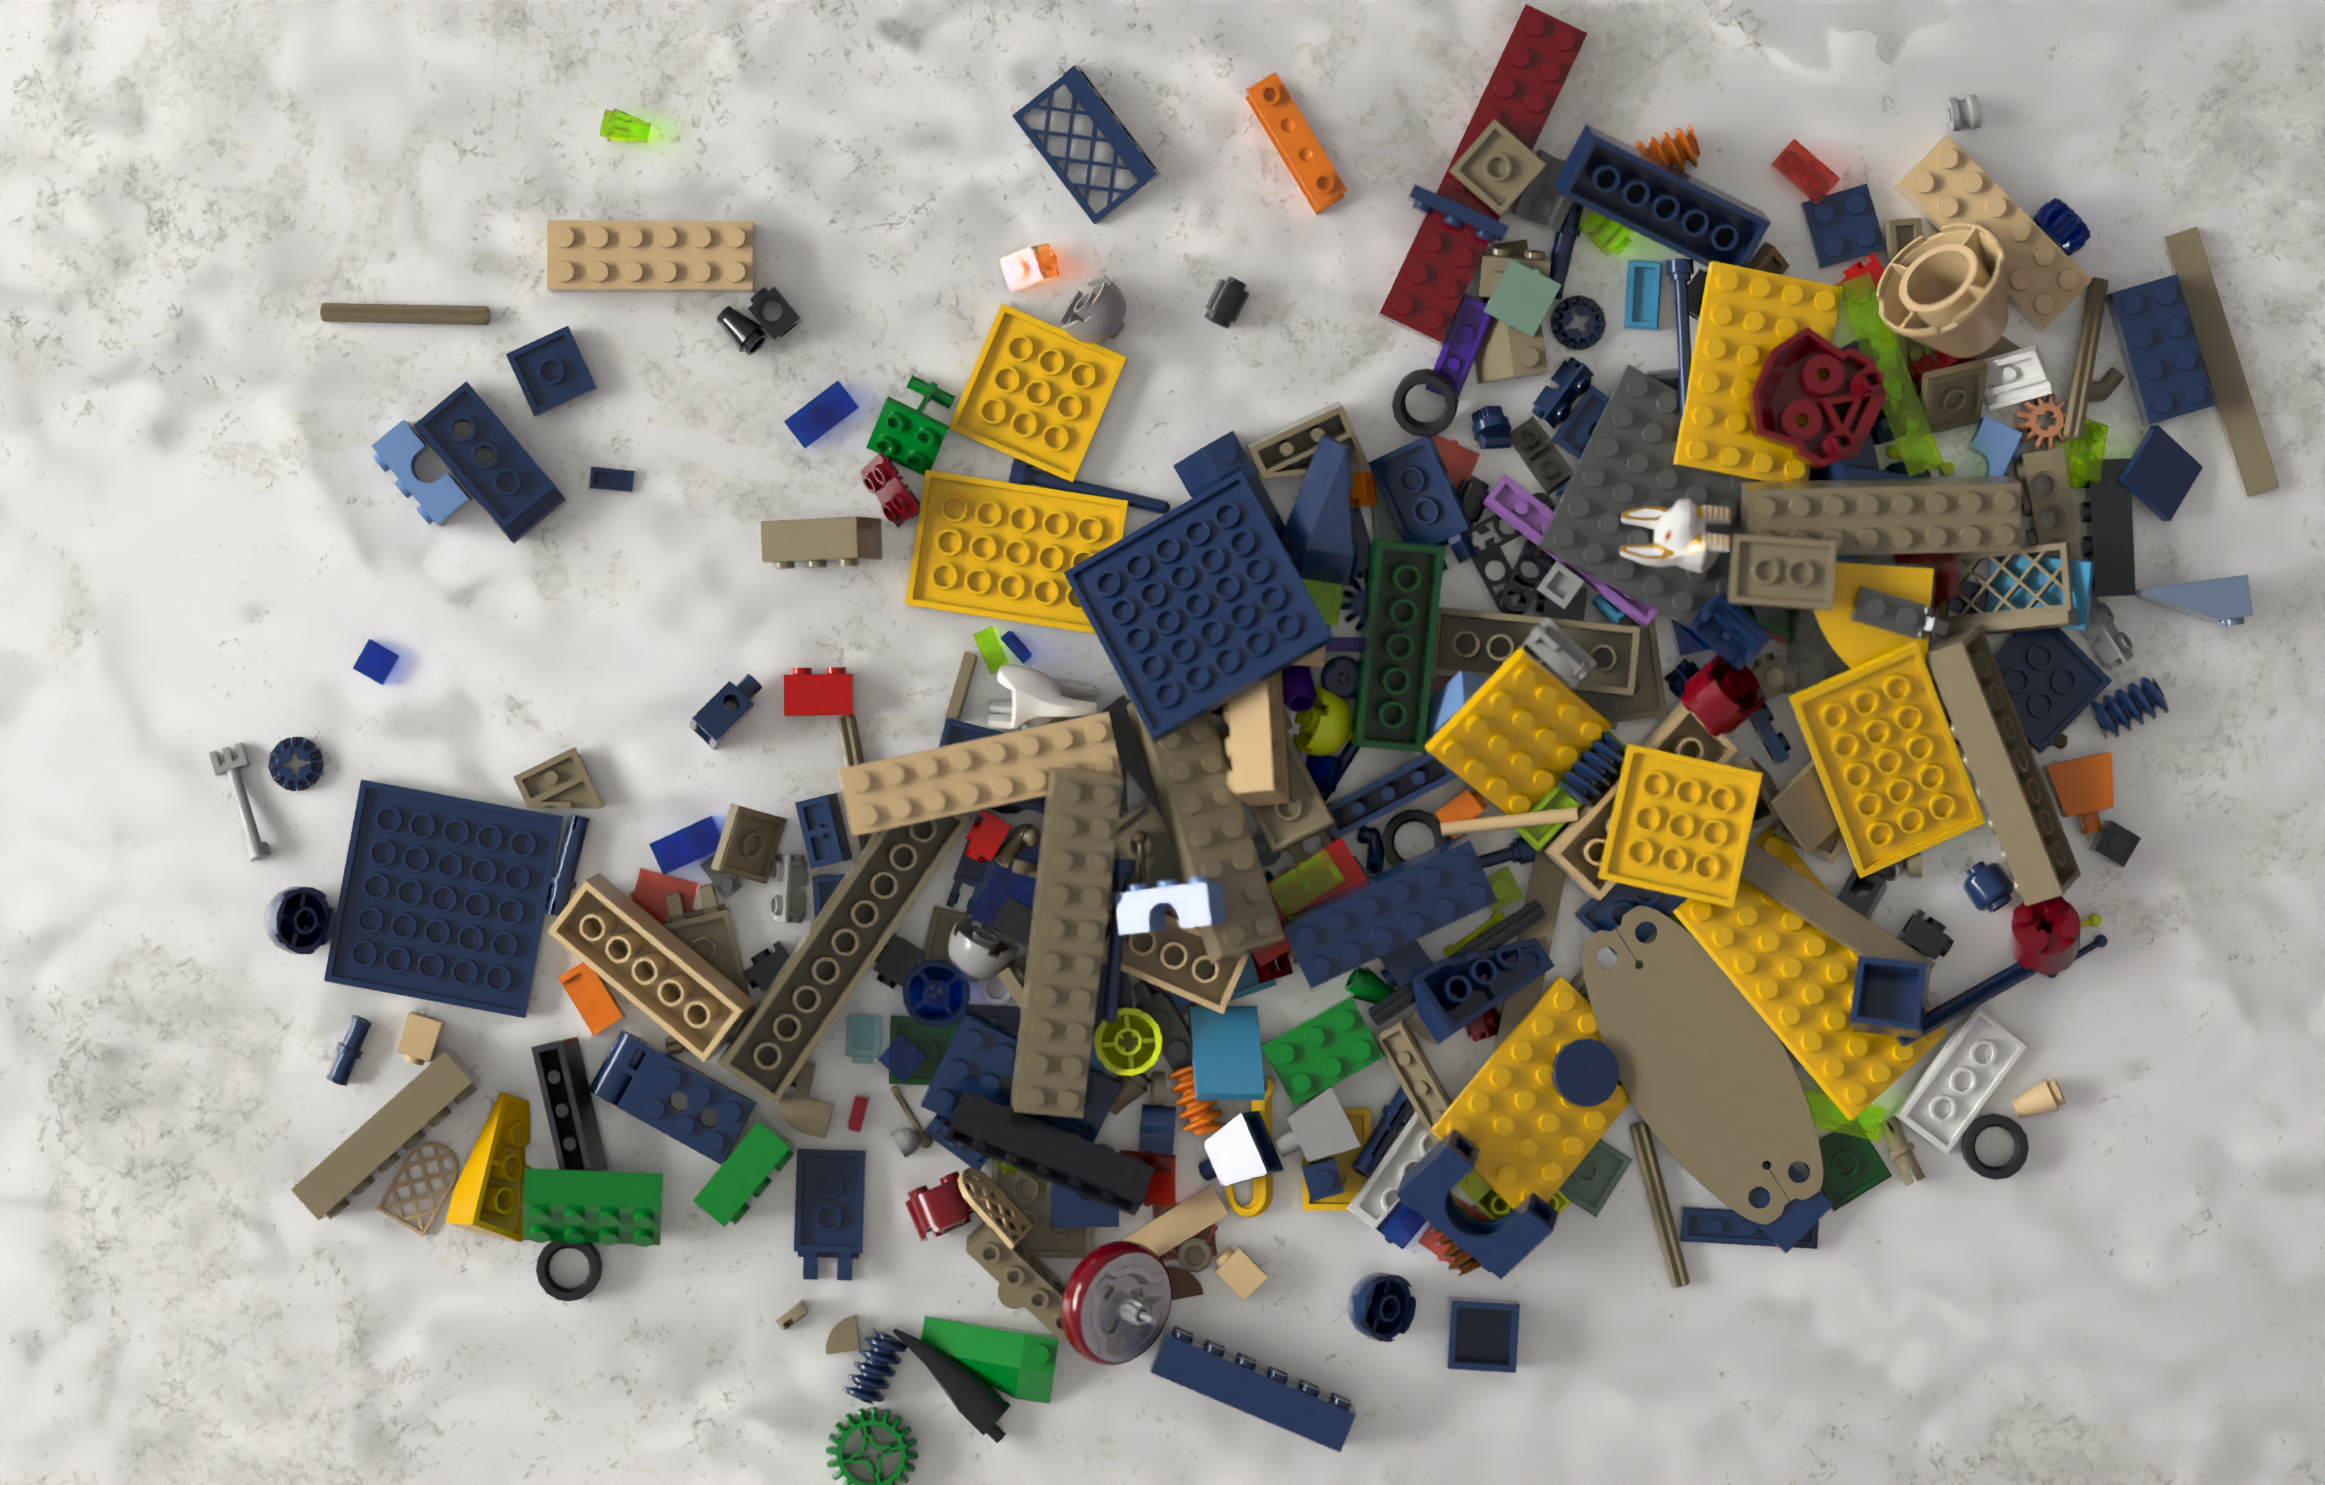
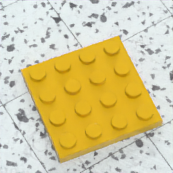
(1037, 393)
(1518, 734)
(1680, 825)

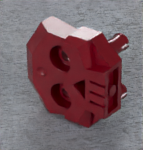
(1791, 387)

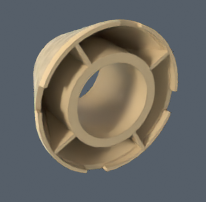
(1947, 291)

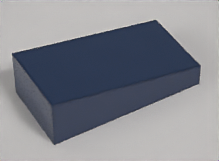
(611, 479)

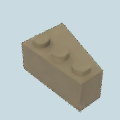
(821, 541)

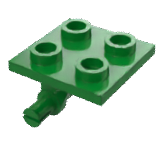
(908, 433)

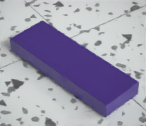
(1462, 342)

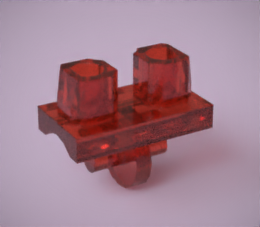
(1805, 171)

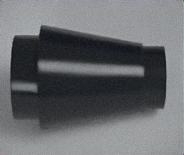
(743, 331)

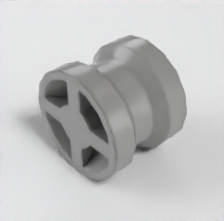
(1963, 113)

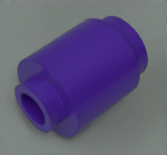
(1298, 688)

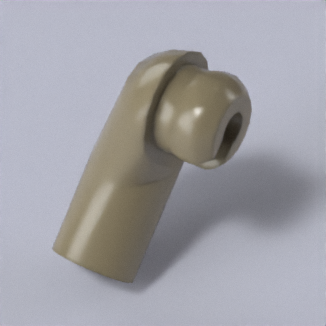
(2102, 389)
(1023, 835)

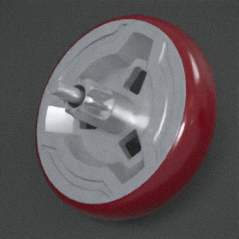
(1091, 1303)

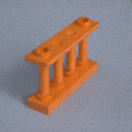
(1295, 143)

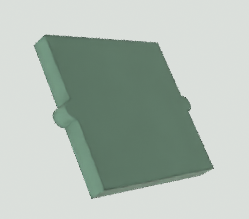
(1522, 297)

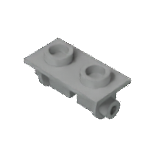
(2113, 643)
(1560, 652)
(785, 903)

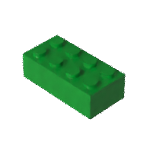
(592, 1207)

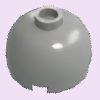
(1096, 313)
(979, 951)

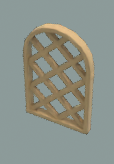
(1001, 1201)
(402, 1220)

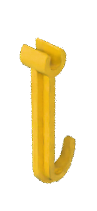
(1264, 1185)

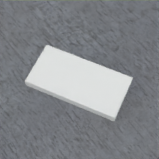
(1961, 1080)

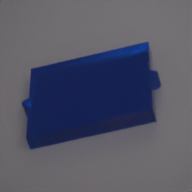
(1401, 1225)

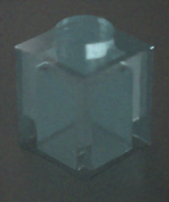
(864, 1037)

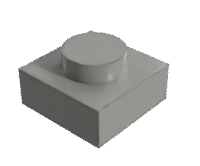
(1560, 585)

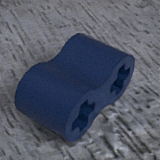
(1157, 1129)

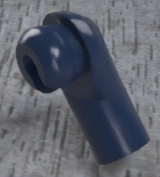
(1375, 852)

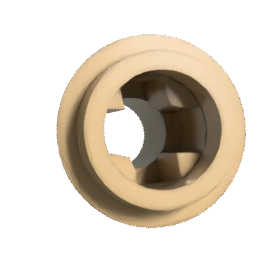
(2039, 1099)

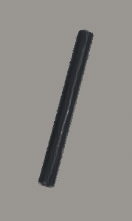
(1489, 940)

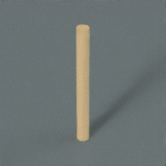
(1509, 821)

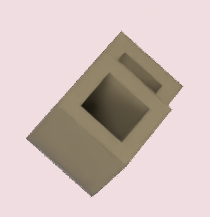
(803, 1112)

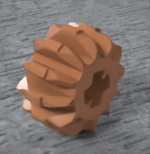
(2037, 410)

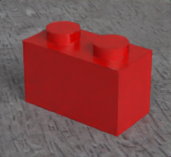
(818, 693)

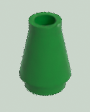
(1367, 986)

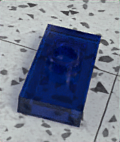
(821, 414)

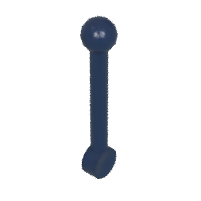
(2099, 941)

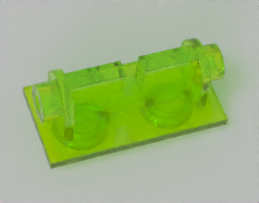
(2087, 455)

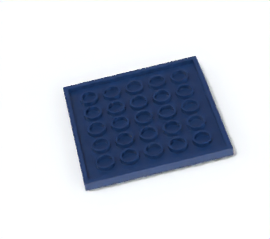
(1198, 606)
(443, 898)

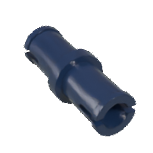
(349, 1050)

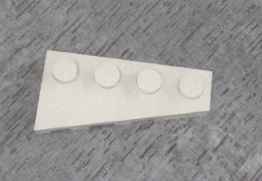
(1379, 1192)

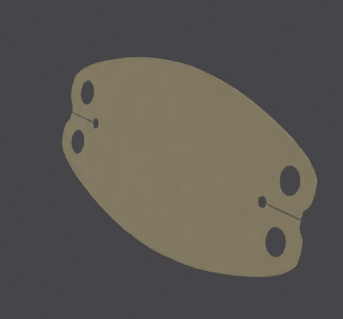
(1702, 1066)

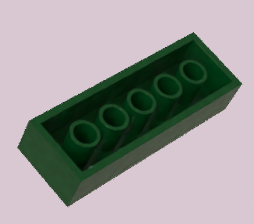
(1397, 645)

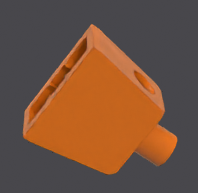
(2082, 788)

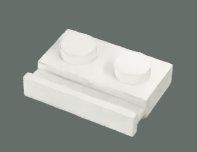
(2016, 377)

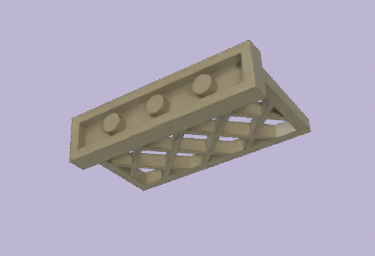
(2015, 619)

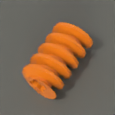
(1673, 150)
(1197, 1111)

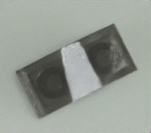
(1540, 456)

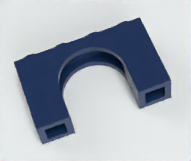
(1493, 1243)

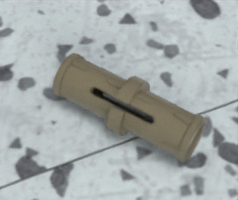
(1901, 1151)

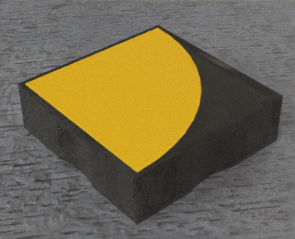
(1831, 643)

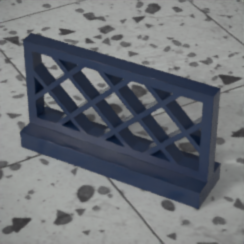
(1109, 125)

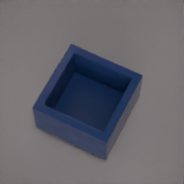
(1890, 997)
(1482, 1334)

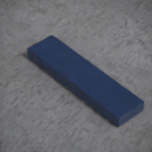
(1729, 1227)

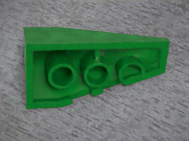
(1004, 1358)

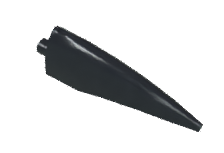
(966, 1390)

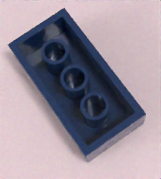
(2159, 350)

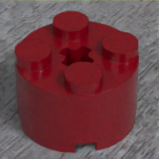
(1722, 696)
(2045, 935)
(939, 1208)

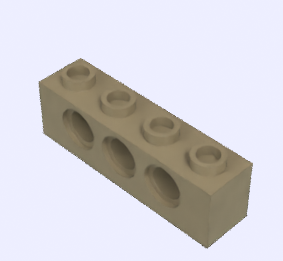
(2053, 466)
(1020, 1275)

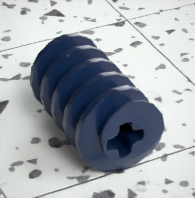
(2129, 706)
(1595, 770)
(875, 1367)

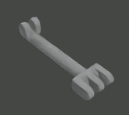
(256, 848)

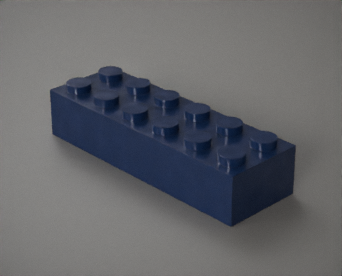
(1660, 201)
(1388, 910)
(1252, 1389)

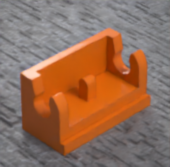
(591, 998)

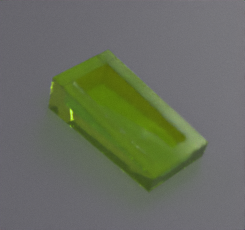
(990, 649)

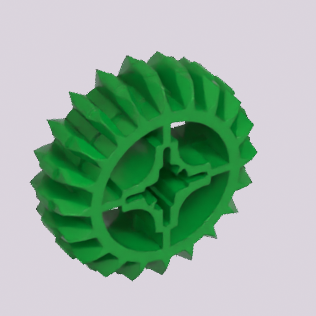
(888, 1448)

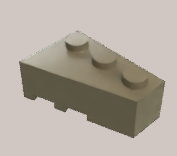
(1292, 447)

